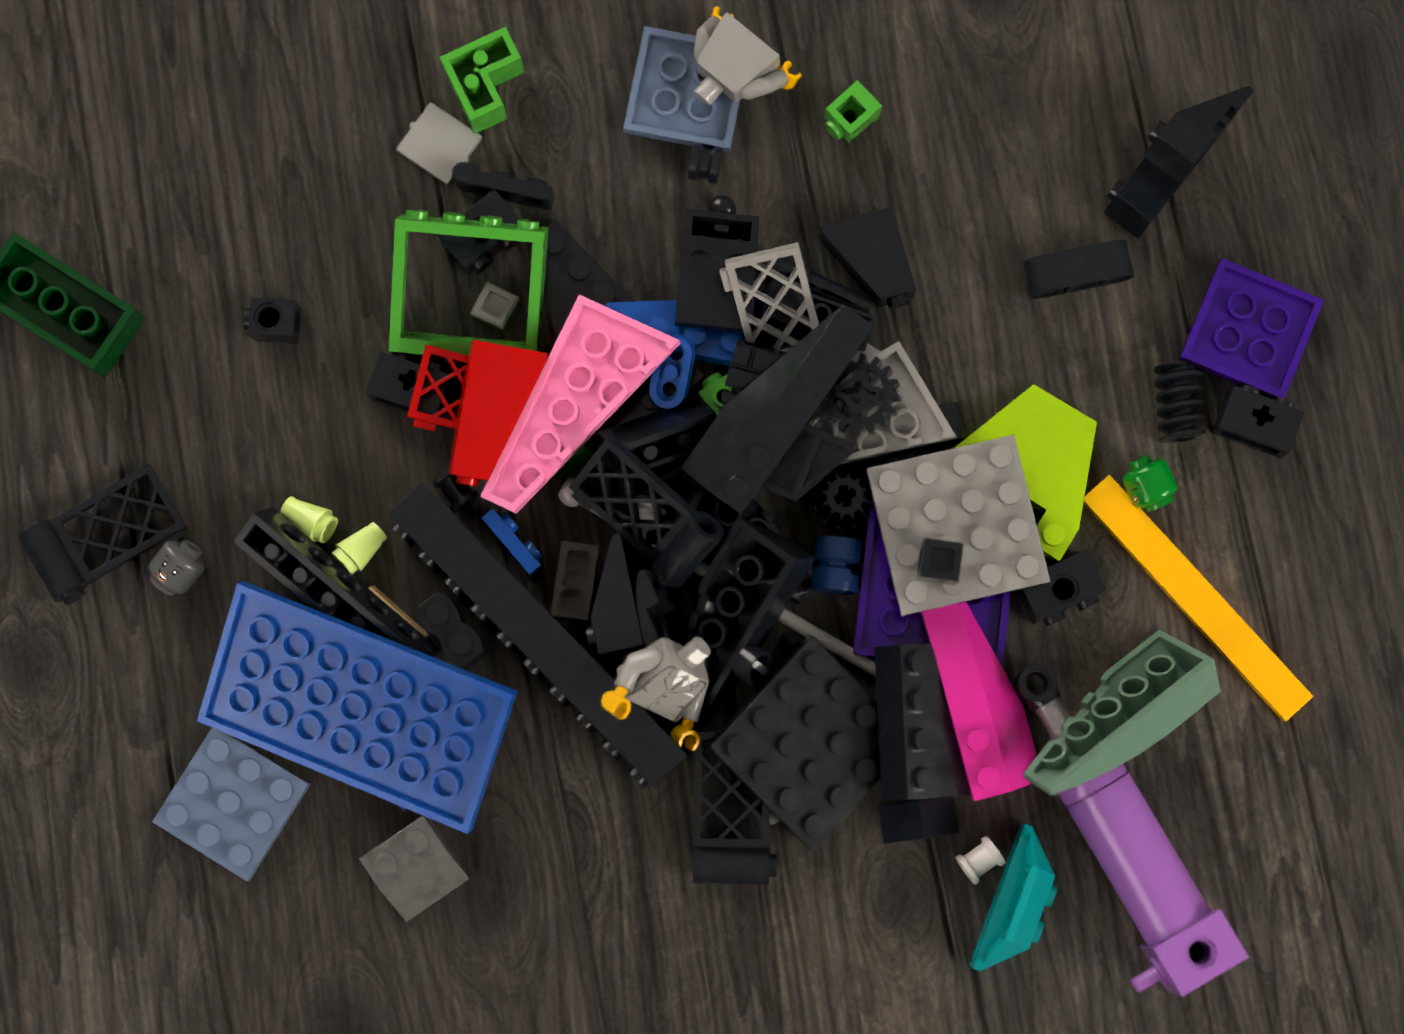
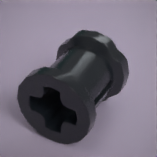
(458, 494)

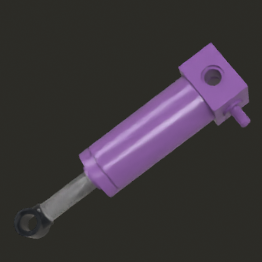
(1141, 866)

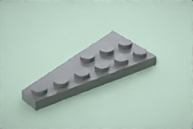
(917, 420)

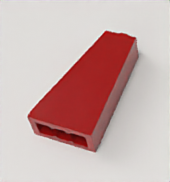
(491, 402)

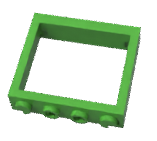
(455, 224)

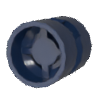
(836, 565)

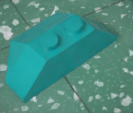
(1017, 903)

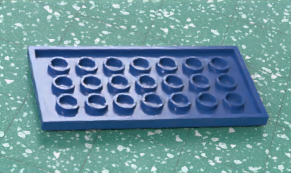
(356, 706)

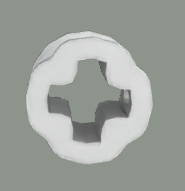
(980, 860)

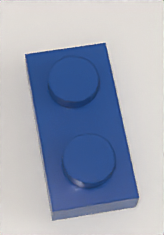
(504, 529)

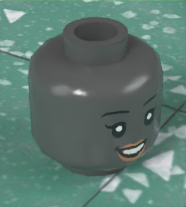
(176, 567)

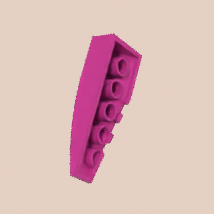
(981, 703)

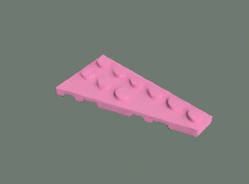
(584, 381)

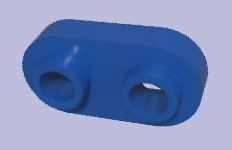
(675, 371)

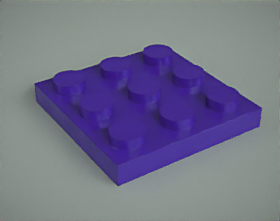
(1251, 329)

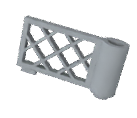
(732, 283)

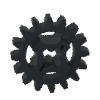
(859, 411)

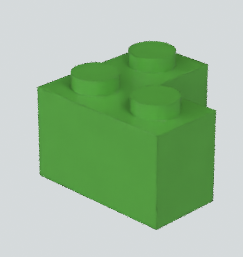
(475, 73)

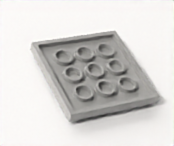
(961, 497)

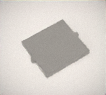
(438, 143)

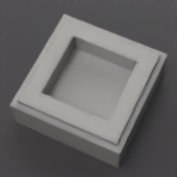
(495, 306)

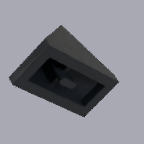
(918, 819)

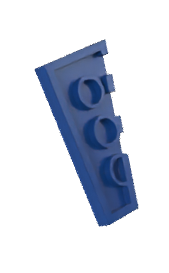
(710, 345)

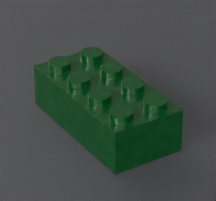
(64, 306)

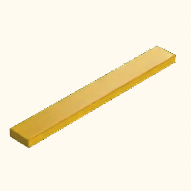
(1197, 599)

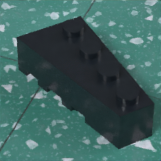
(915, 726)

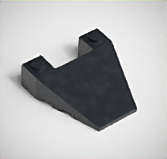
(1170, 159)

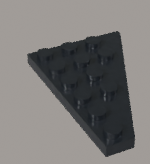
(574, 273)

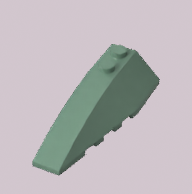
(1129, 712)

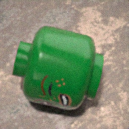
(1150, 483)

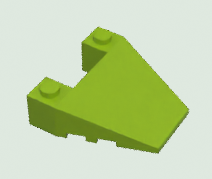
(1055, 459)

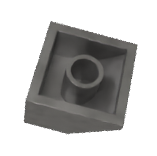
(414, 868)

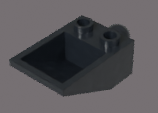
(706, 243)

